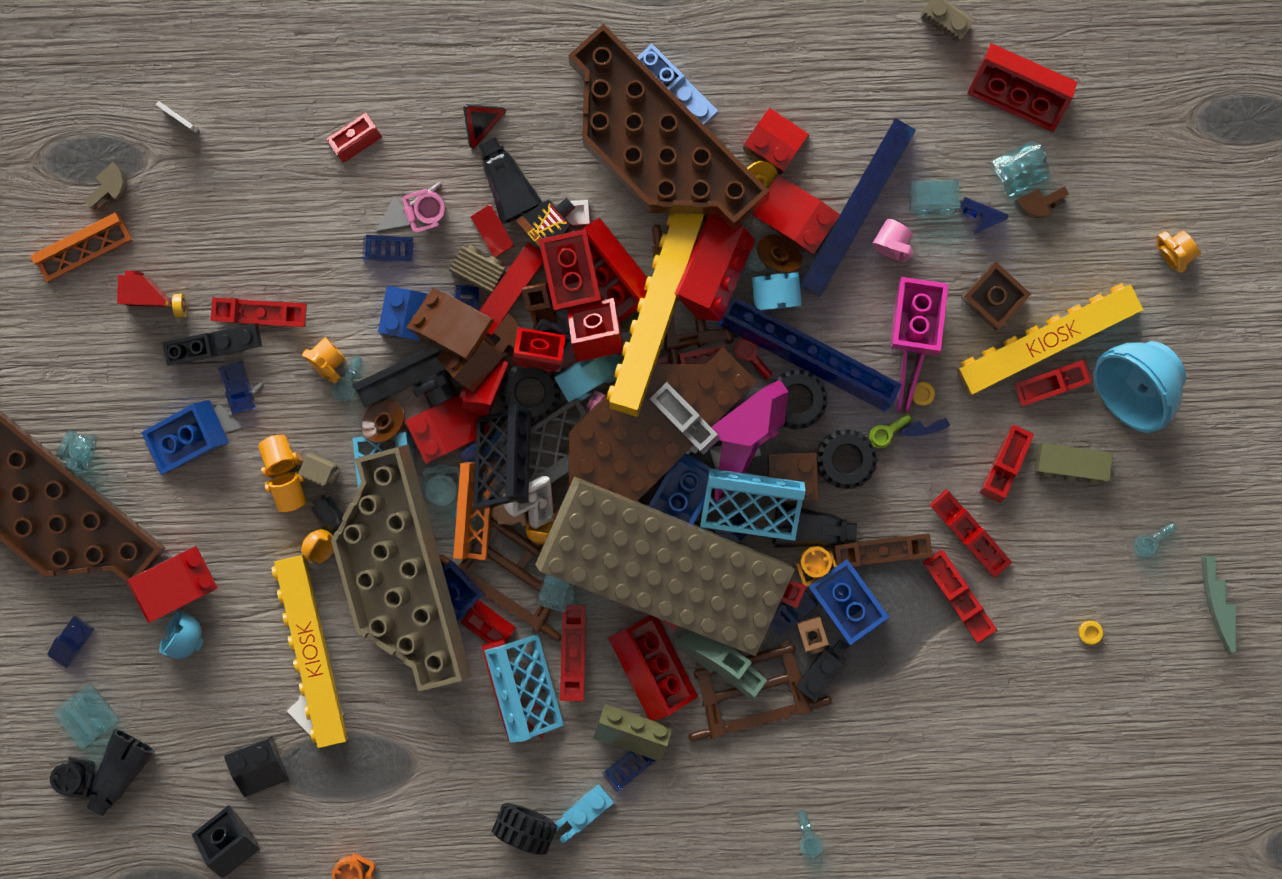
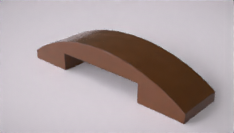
(885, 550)

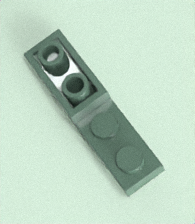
(724, 660)

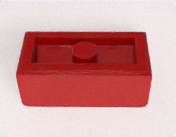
(354, 138)
(492, 231)
(487, 623)

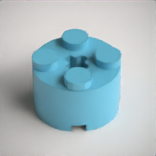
(776, 291)

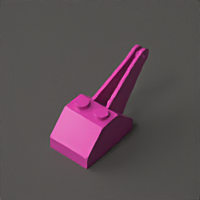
(917, 326)
(750, 426)

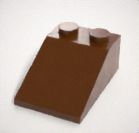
(449, 324)

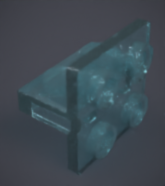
(1022, 167)
(86, 716)

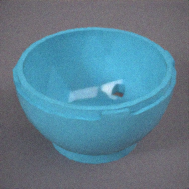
(1120, 380)

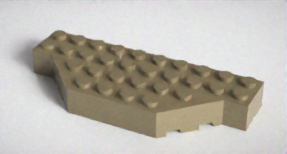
(397, 573)

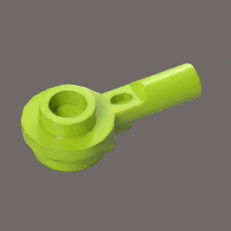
(882, 435)

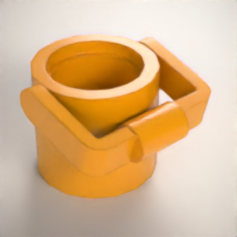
(1177, 250)
(325, 359)
(278, 456)
(287, 491)
(815, 562)

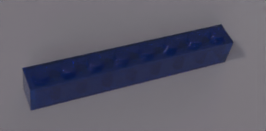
(857, 207)
(809, 354)

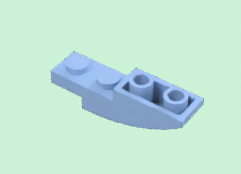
(678, 84)

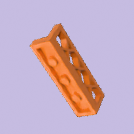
(76, 239)
(465, 516)

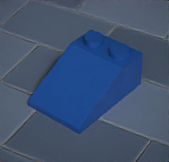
(398, 311)
(185, 436)
(682, 489)
(849, 603)

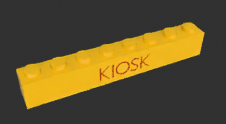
(1049, 339)
(310, 650)

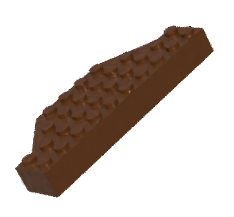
(655, 140)
(635, 452)
(61, 519)

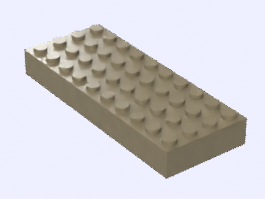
(664, 566)

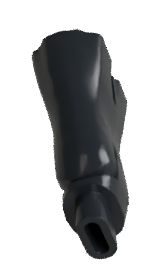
(507, 182)
(814, 529)
(120, 765)

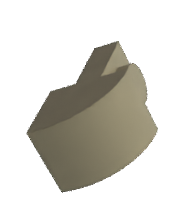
(112, 183)

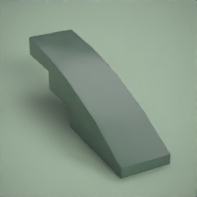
(1222, 613)

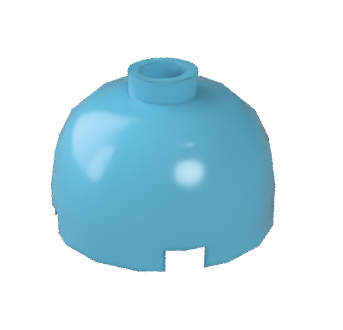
(182, 636)

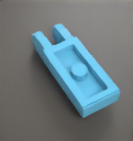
(584, 811)

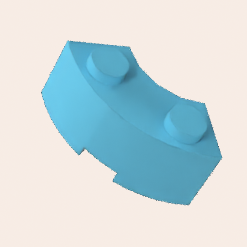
(586, 375)

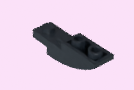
(212, 344)

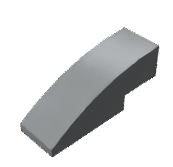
(684, 418)

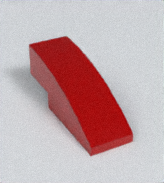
(1053, 382)
(1006, 464)

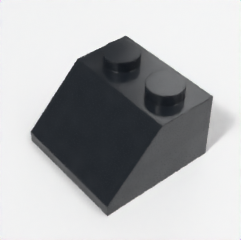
(256, 766)
(225, 842)

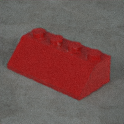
(1022, 87)
(714, 268)
(615, 270)
(653, 667)

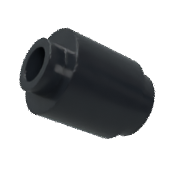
(327, 512)

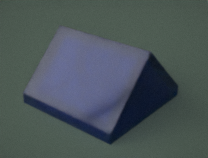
(462, 589)

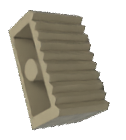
(947, 18)
(477, 269)
(319, 469)

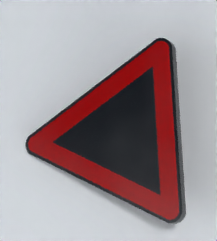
(480, 120)

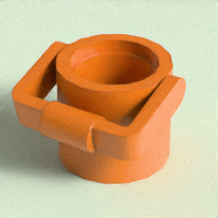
(353, 868)

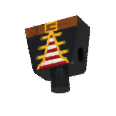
(547, 220)

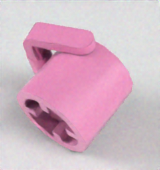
(427, 207)
(893, 241)

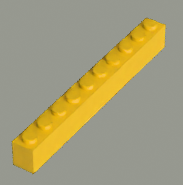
(655, 313)

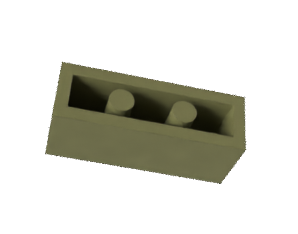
(1073, 463)
(633, 732)

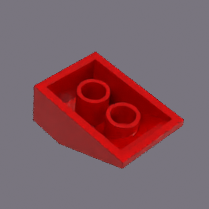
(796, 215)
(569, 270)
(443, 429)
(172, 584)

